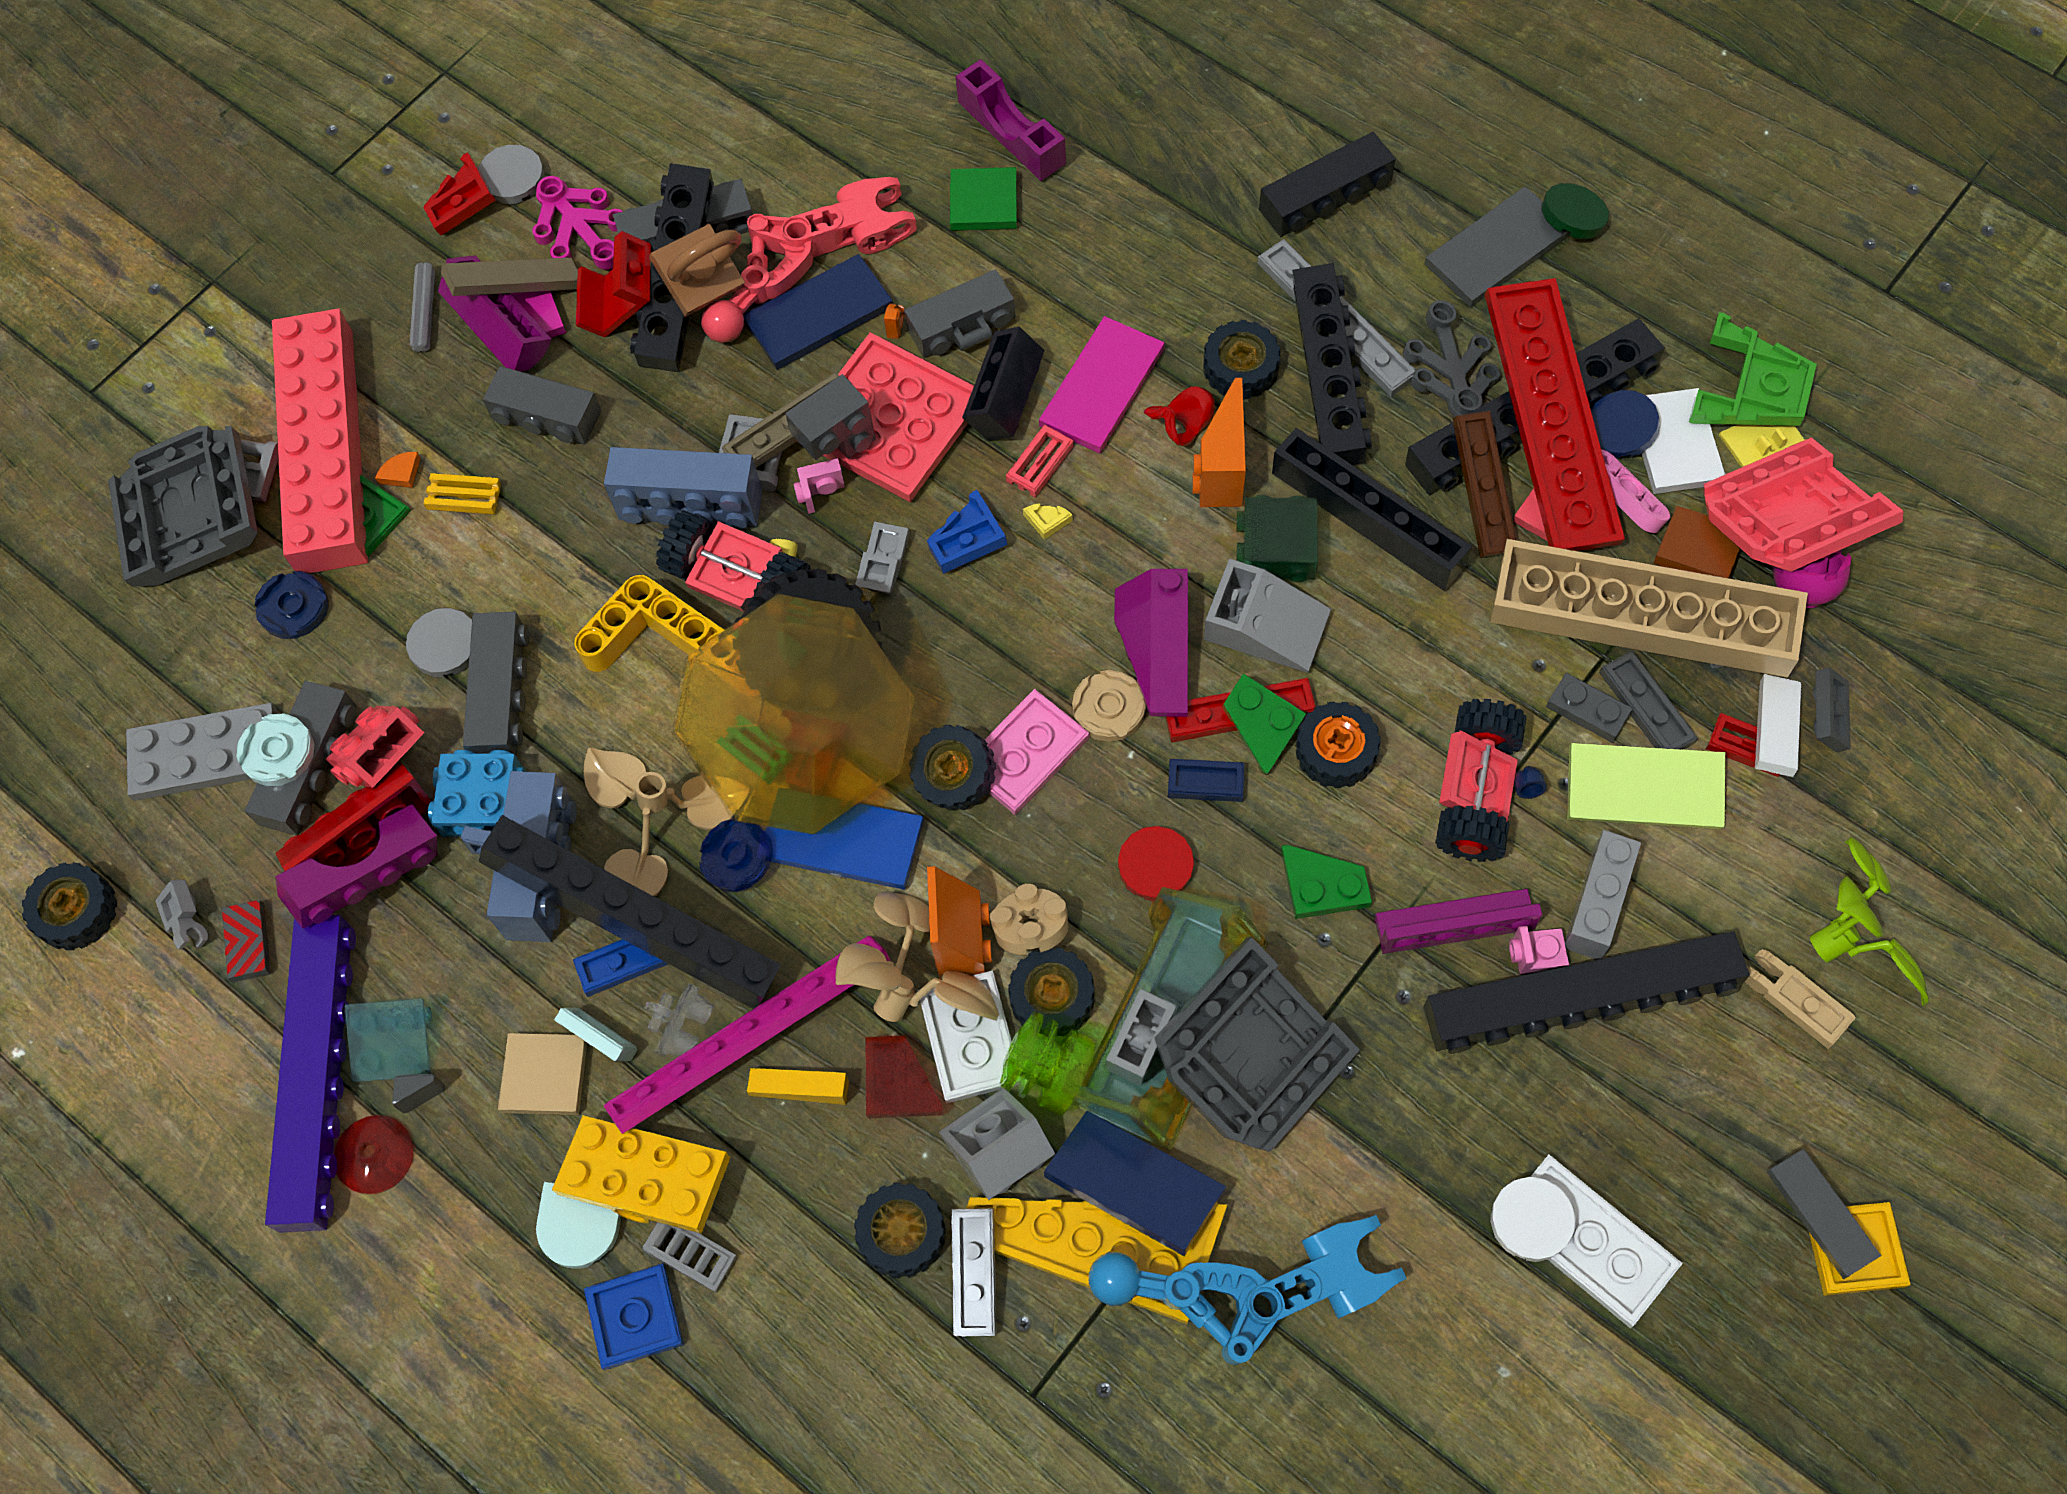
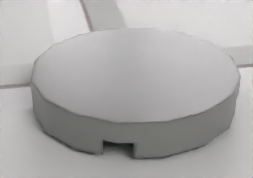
(512, 173)
(440, 642)

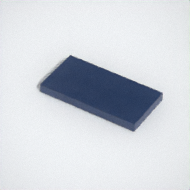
(817, 311)
(1135, 1182)

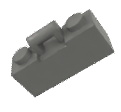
(960, 315)

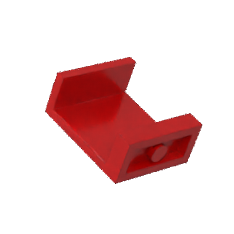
(613, 298)

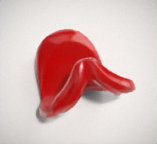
(1192, 407)

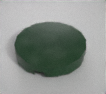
(1575, 210)

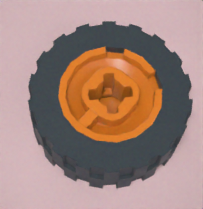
(1337, 744)

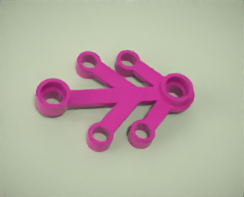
(553, 195)

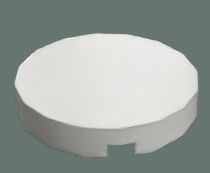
(1532, 1219)

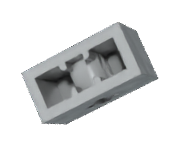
(1136, 1041)

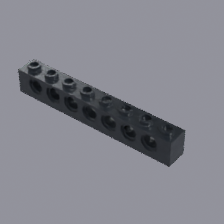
(1602, 359)

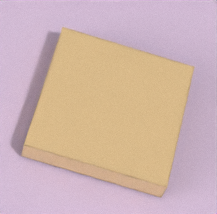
(542, 1074)

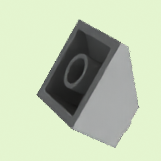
(997, 1143)

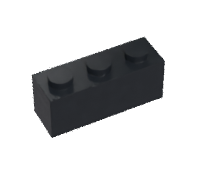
(1003, 384)

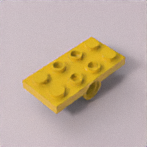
(641, 1174)

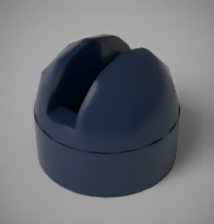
(1529, 783)

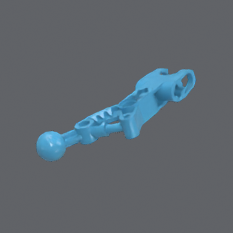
(1330, 1274)

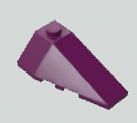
(1154, 629)

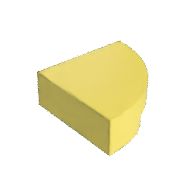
(1047, 519)

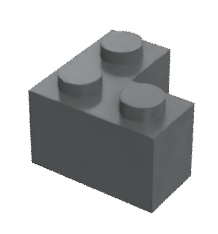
(833, 419)

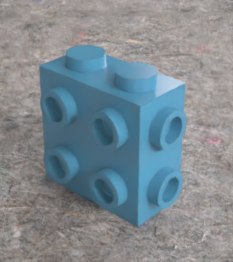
(470, 790)

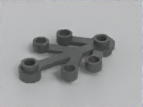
(1439, 319)

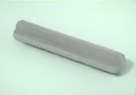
(422, 307)

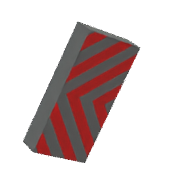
(245, 941)

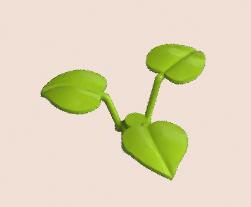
(1841, 934)

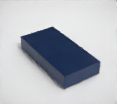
(1206, 780)

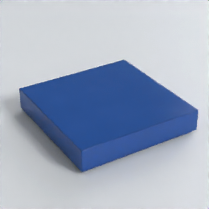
(633, 1317)

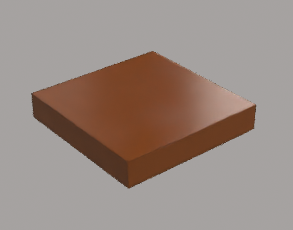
(1696, 545)

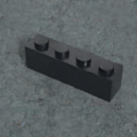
(1327, 184)

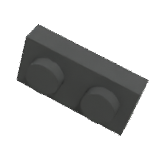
(1589, 707)
(1832, 710)

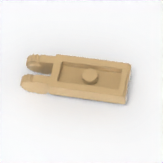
(1800, 999)

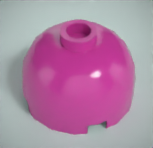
(1820, 579)

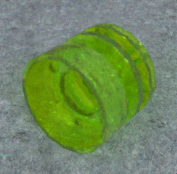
(1047, 1063)

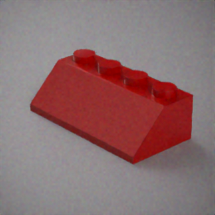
(352, 829)

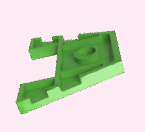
(1770, 387)

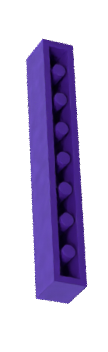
(310, 1077)

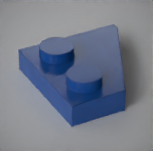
(966, 535)

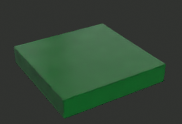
(983, 198)
(381, 514)

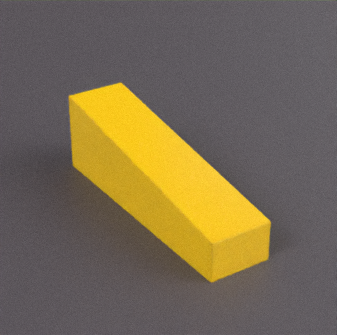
(799, 1085)

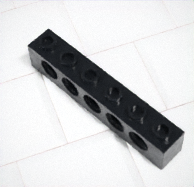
(680, 184)
(1311, 287)

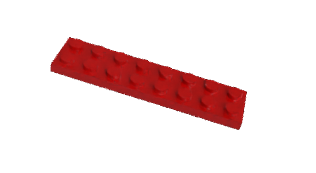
(1554, 416)

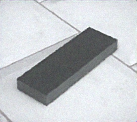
(1650, 705)
(1823, 1214)

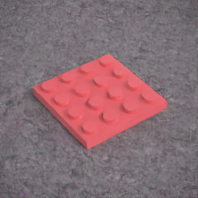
(912, 412)

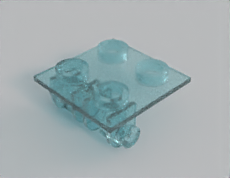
(387, 1039)

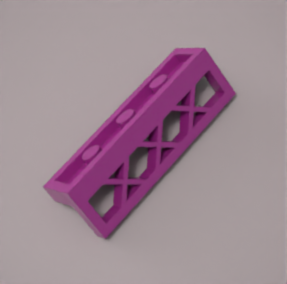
(1456, 921)

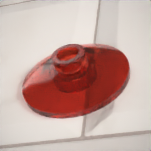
(387, 1164)

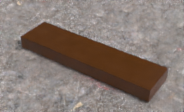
(1484, 482)

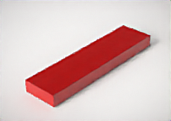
(1208, 717)

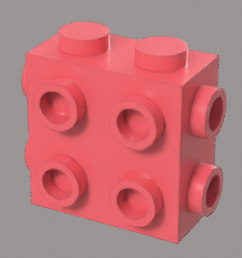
(373, 745)

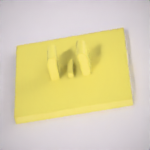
(1756, 442)

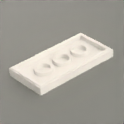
(1608, 1251)

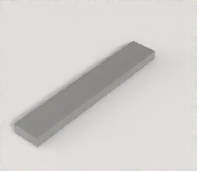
(1372, 351)

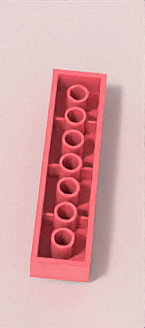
(318, 442)

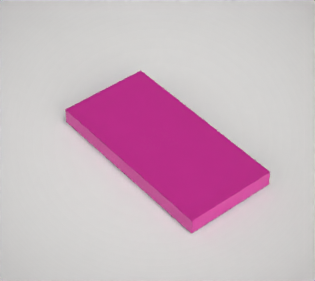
(1102, 384)

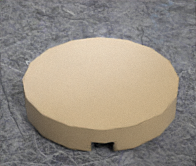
(1109, 705)

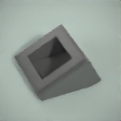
(415, 1090)

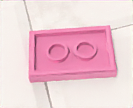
(1031, 749)

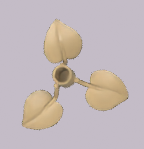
(619, 775)
(868, 967)

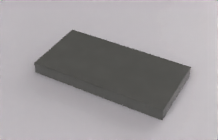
(1495, 247)

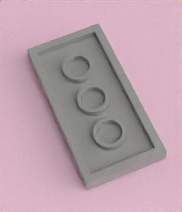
(188, 752)

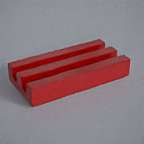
(1735, 747)

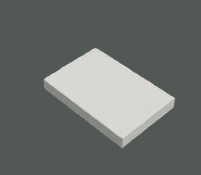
(1683, 452)
(966, 1045)

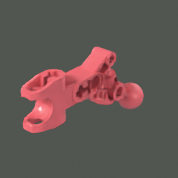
(807, 235)

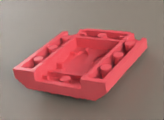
(1795, 507)

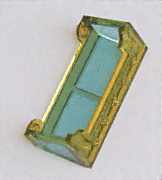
(1187, 948)

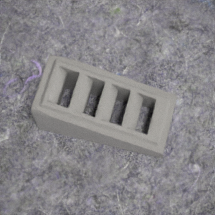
(658, 1237)

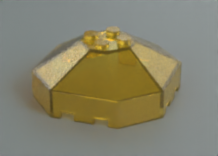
(793, 714)

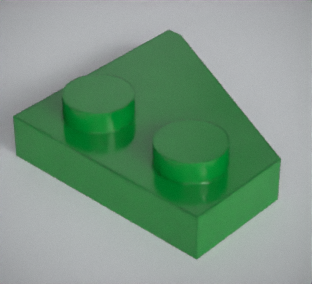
(1262, 720)
(1323, 883)

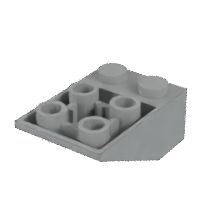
(1265, 617)

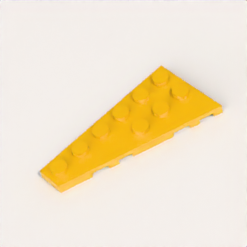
(1072, 1235)

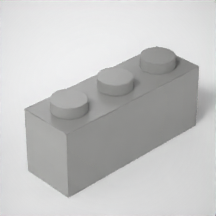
(1602, 895)

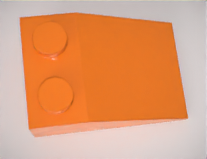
(1221, 466)
(957, 924)

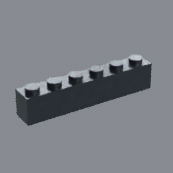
(1371, 509)

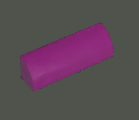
(500, 324)

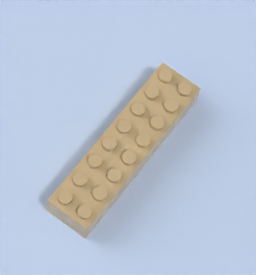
(1649, 608)

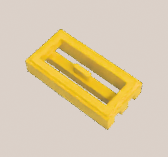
(464, 488)

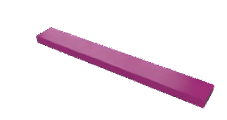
(728, 1044)

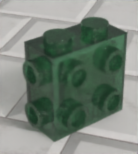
(1279, 536)

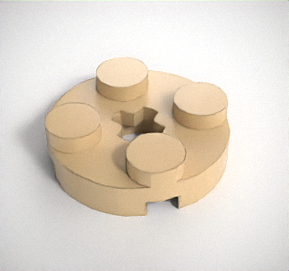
(1026, 904)

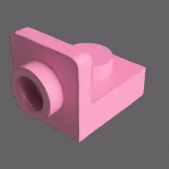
(818, 479)
(1538, 950)

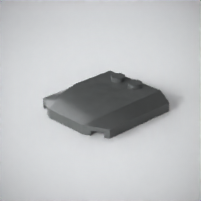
(170, 520)
(1251, 1050)

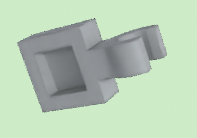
(176, 911)

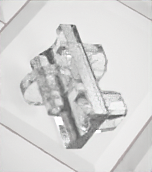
(689, 1006)

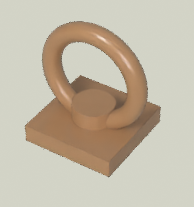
(699, 267)

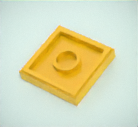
(1881, 1274)

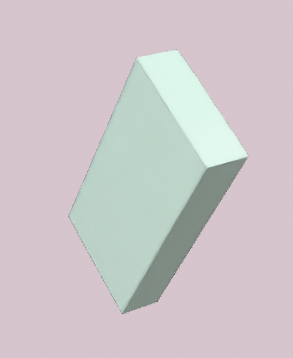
(596, 1034)

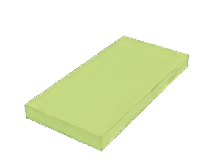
(1646, 786)

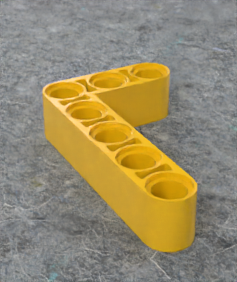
(637, 616)

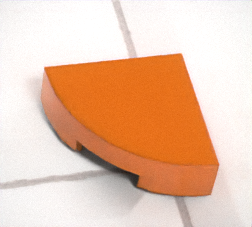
(894, 320)
(399, 470)

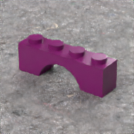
(986, 99)
(317, 890)

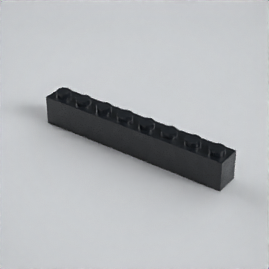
(628, 912)
(1586, 992)

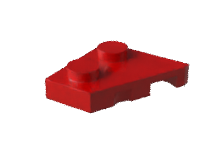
(458, 197)

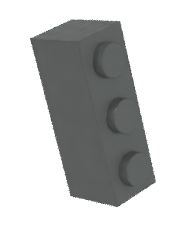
(542, 405)

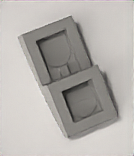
(883, 558)

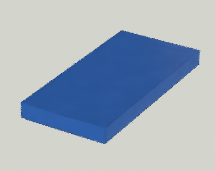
(858, 845)

